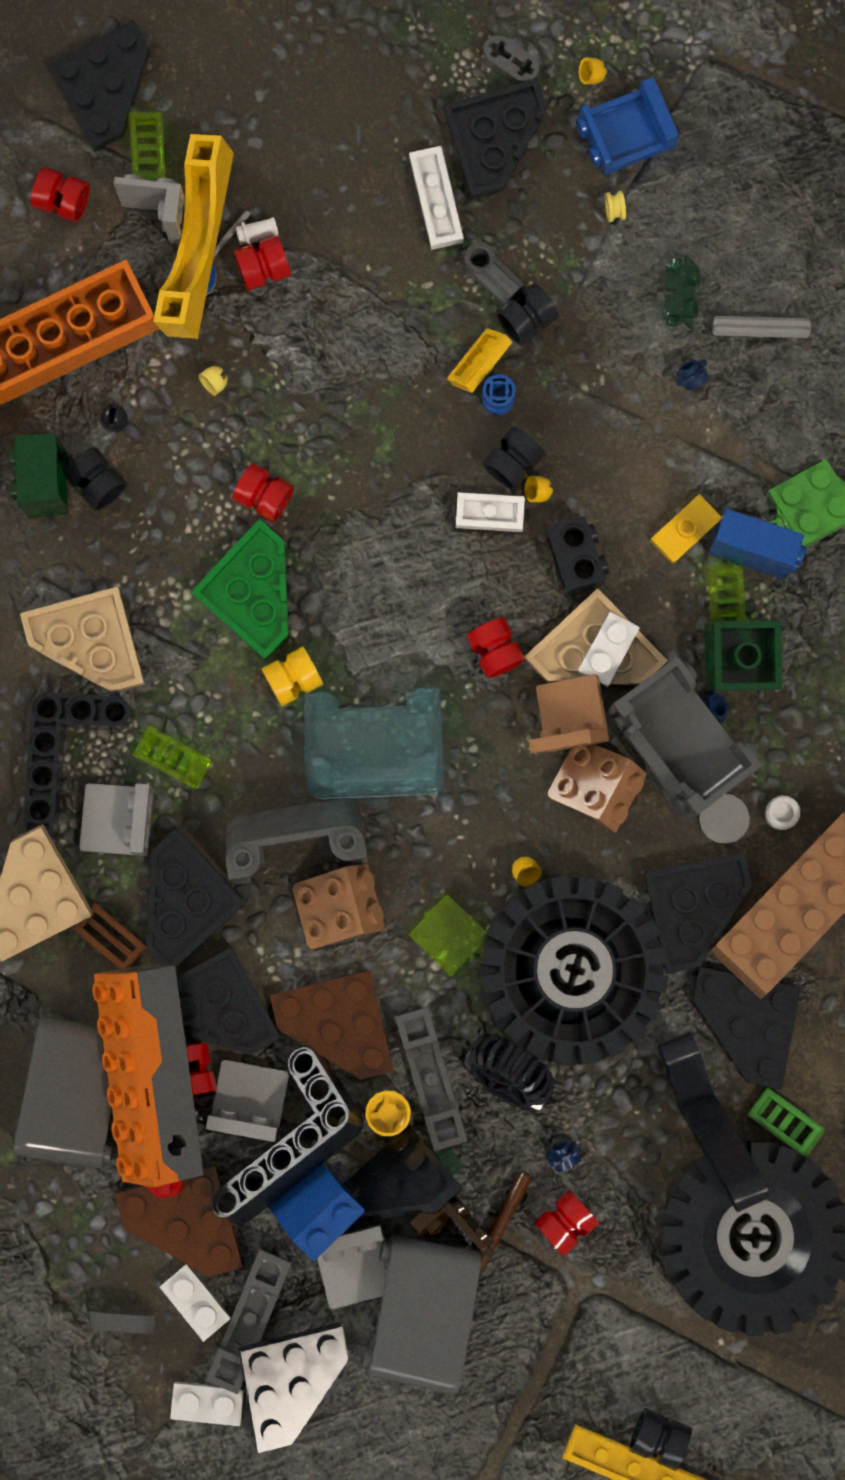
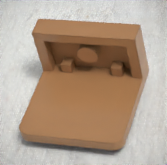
(598, 784)
(338, 906)

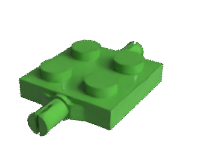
(810, 503)

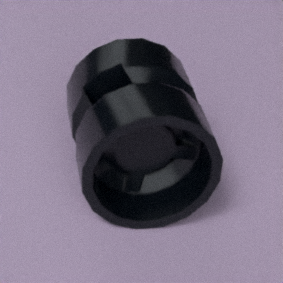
(525, 315)
(515, 456)
(92, 475)
(660, 1439)

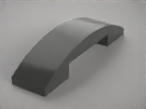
(431, 1079)
(249, 1318)

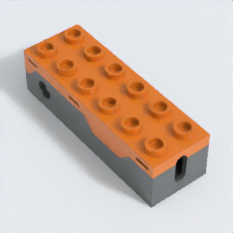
(148, 1077)

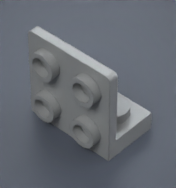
(160, 195)
(116, 819)
(248, 1101)
(353, 1267)

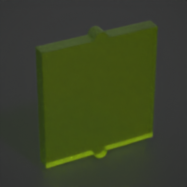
(448, 935)

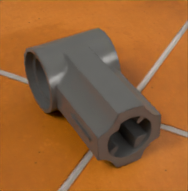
(494, 276)

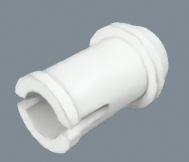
(256, 231)

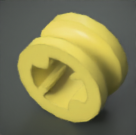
(615, 206)

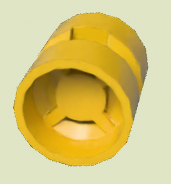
(292, 676)
(388, 1113)

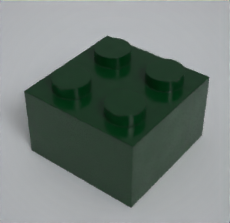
(39, 475)
(743, 656)

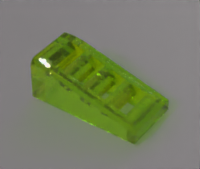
(147, 118)
(737, 584)
(194, 773)

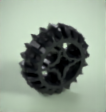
(509, 1072)

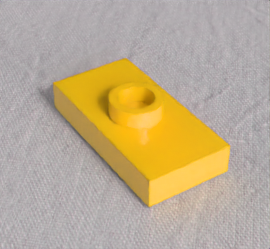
(479, 360)
(686, 529)

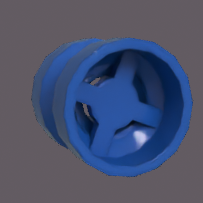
(498, 401)

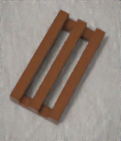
(132, 956)

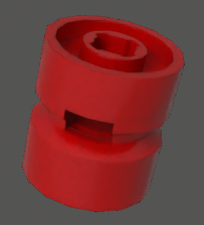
(56, 193)
(262, 263)
(264, 493)
(495, 647)
(202, 1079)
(566, 1223)

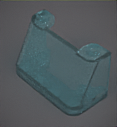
(373, 747)

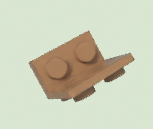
(570, 714)

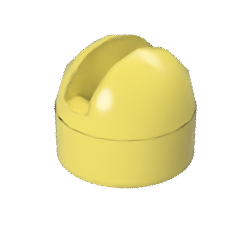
(212, 380)

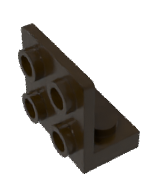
(438, 1223)

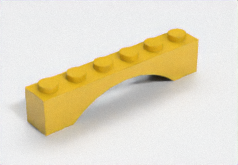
(206, 184)

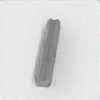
(761, 326)

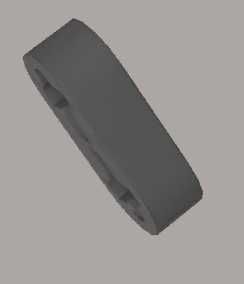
(515, 55)
(122, 1321)

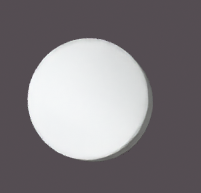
(782, 812)

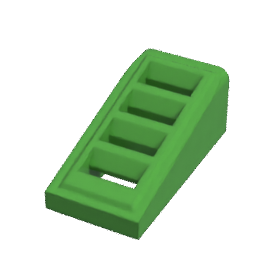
(811, 1140)

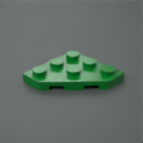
(251, 590)

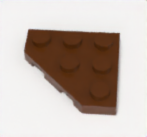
(337, 1022)
(184, 1224)

